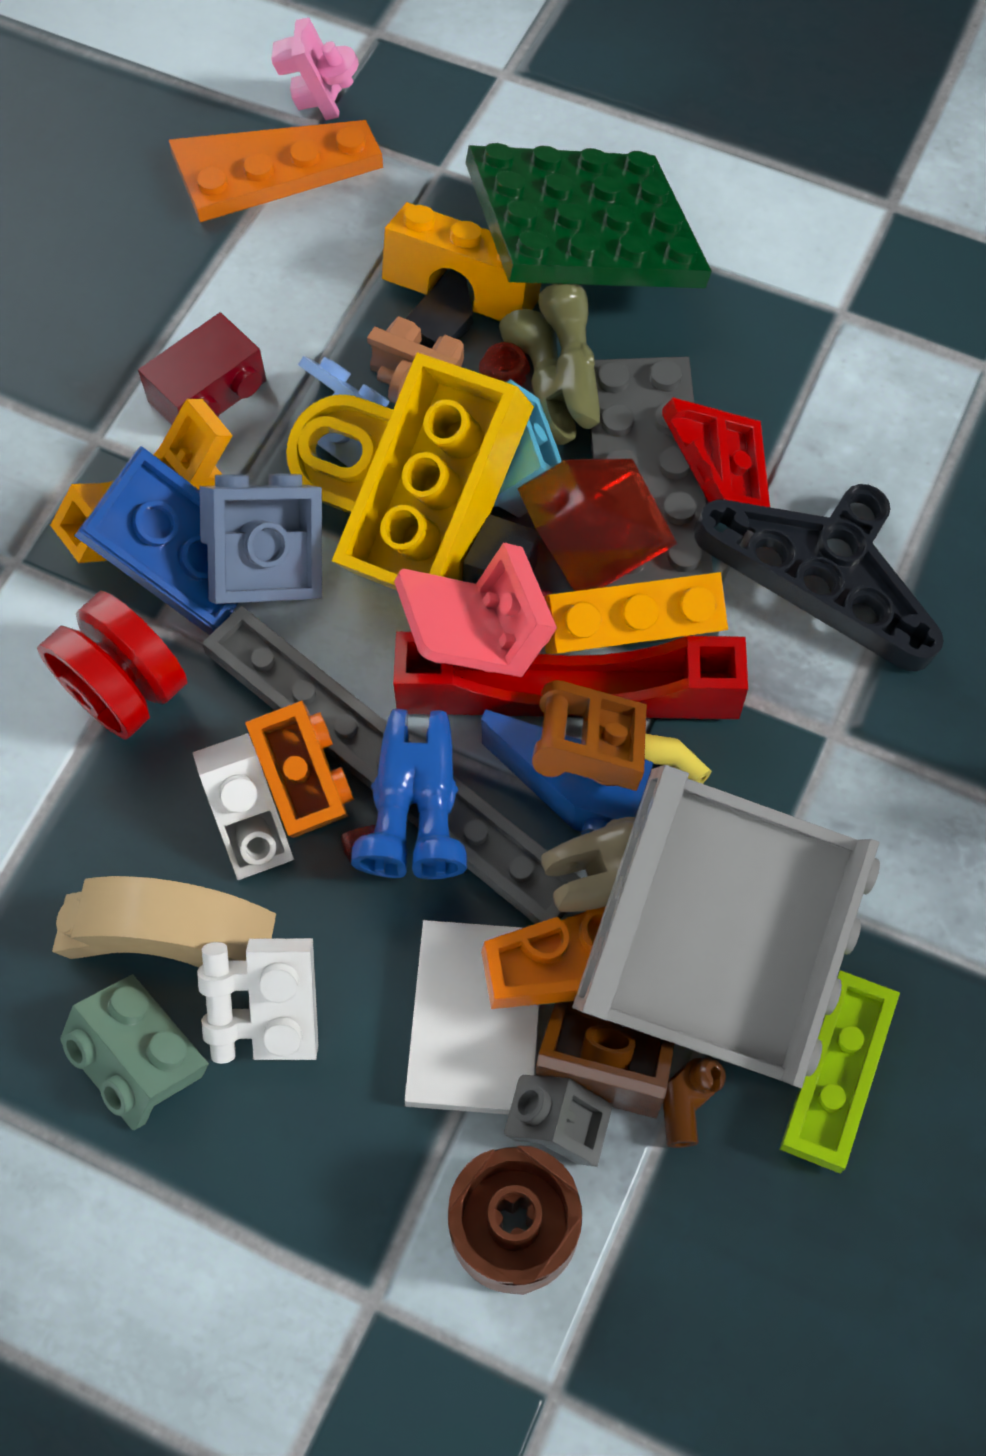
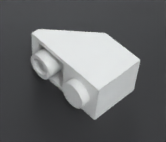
(243, 806)

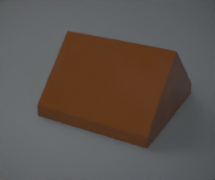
(607, 1059)

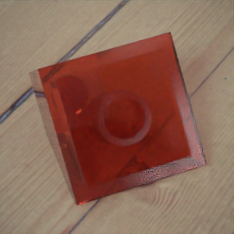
(596, 519)

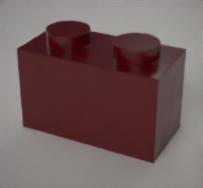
(207, 364)

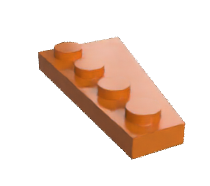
(265, 165)
(540, 961)

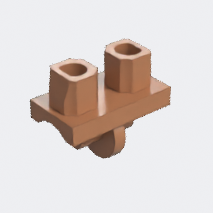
(396, 349)

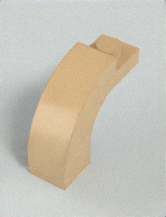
(156, 920)

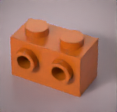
(297, 770)

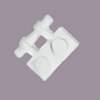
(280, 1000)

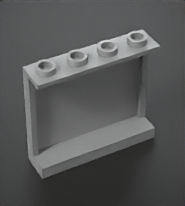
(728, 927)

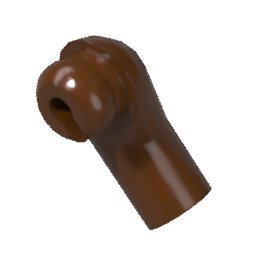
(685, 1094)

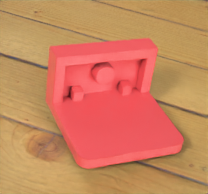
(481, 625)

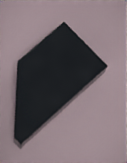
(444, 310)

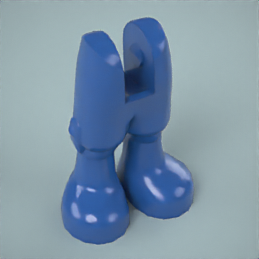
(409, 776)

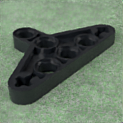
(851, 580)

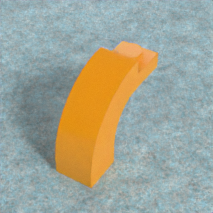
(189, 449)

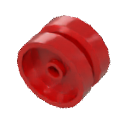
(113, 664)

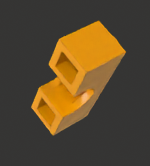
(427, 243)
(637, 613)

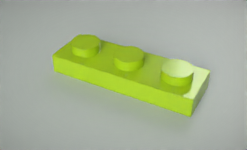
(835, 1095)

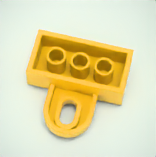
(422, 471)

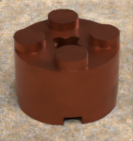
(506, 1181)

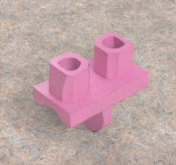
(322, 68)

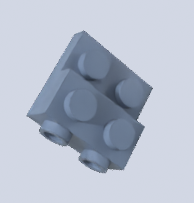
(262, 539)

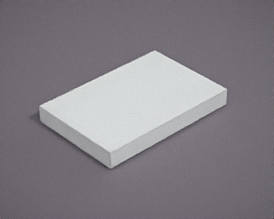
(459, 1046)

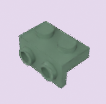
(130, 1050)

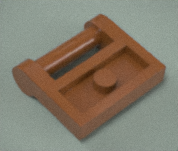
(610, 740)

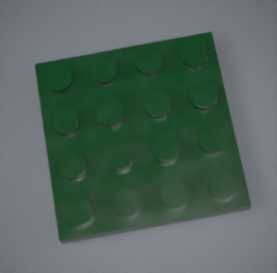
(585, 217)

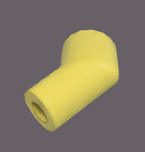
(674, 753)

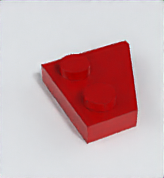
(721, 451)

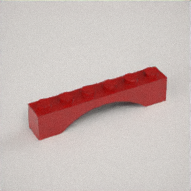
(675, 679)

